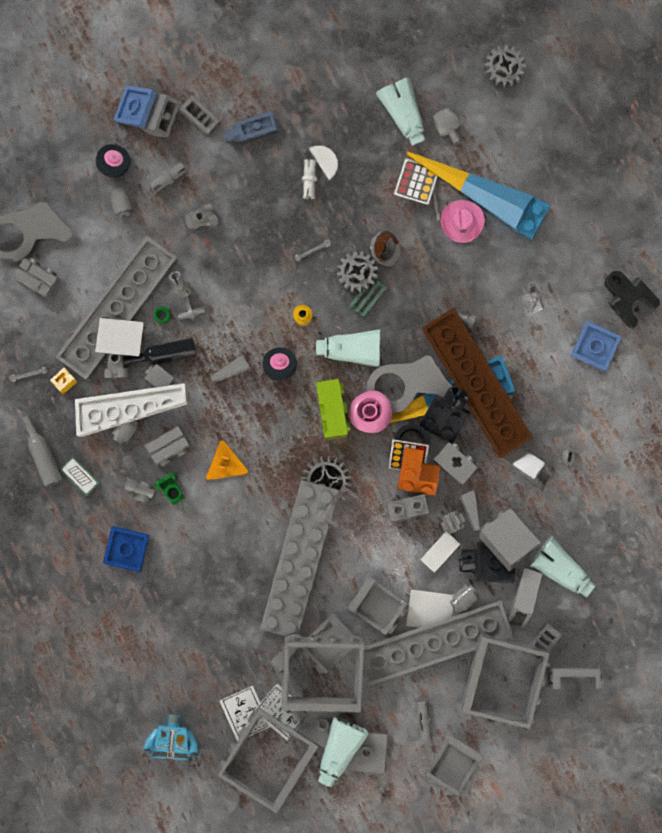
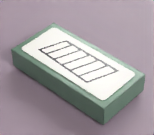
(79, 476)

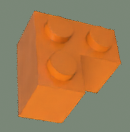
(417, 476)

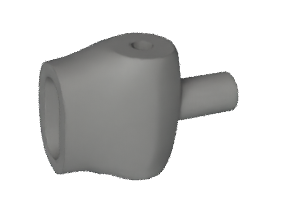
(447, 124)

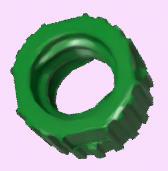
(168, 317)

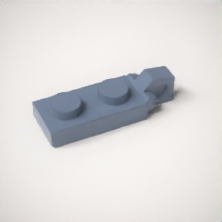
(252, 127)

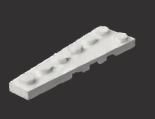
(112, 410)

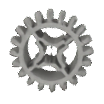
(343, 478)

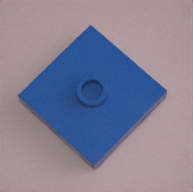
(126, 549)

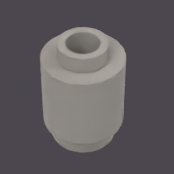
(121, 202)
(124, 432)
(464, 598)

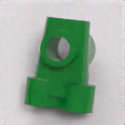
(168, 485)

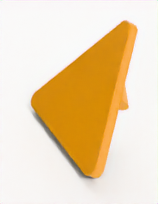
(225, 463)

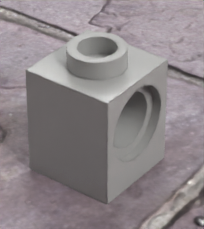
(158, 376)

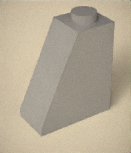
(529, 467)
(524, 598)

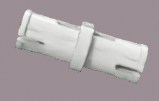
(309, 179)

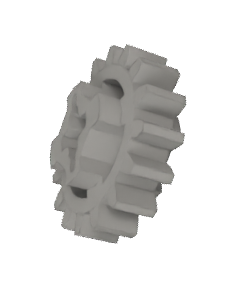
(513, 62)
(362, 267)

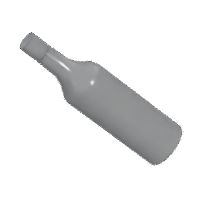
(42, 455)

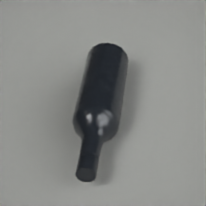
(165, 352)

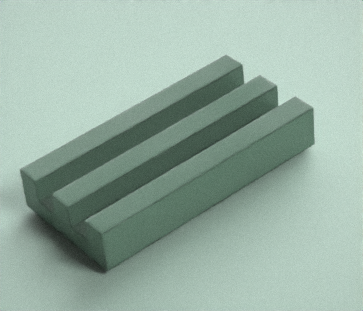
(358, 309)

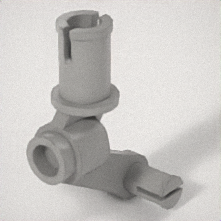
(183, 289)

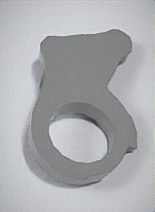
(36, 223)
(418, 376)

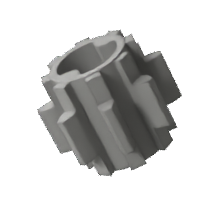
(453, 522)

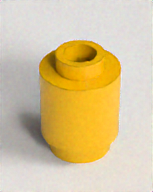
(302, 321)

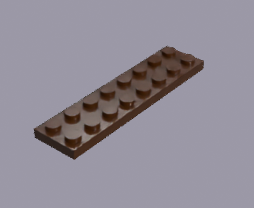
(474, 375)

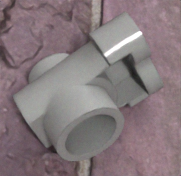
(202, 217)
(115, 369)
(142, 490)

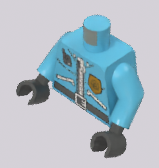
(171, 743)

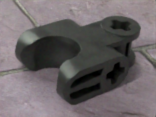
(627, 292)

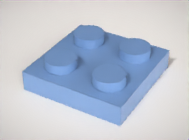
(135, 106)
(595, 346)

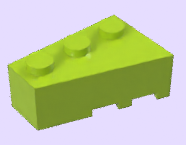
(332, 409)

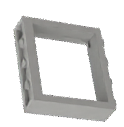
(534, 697)
(323, 703)
(235, 748)

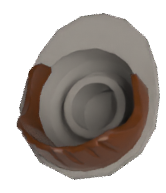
(385, 248)

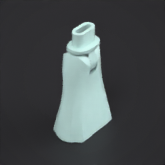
(403, 108)
(355, 347)
(560, 567)
(340, 749)

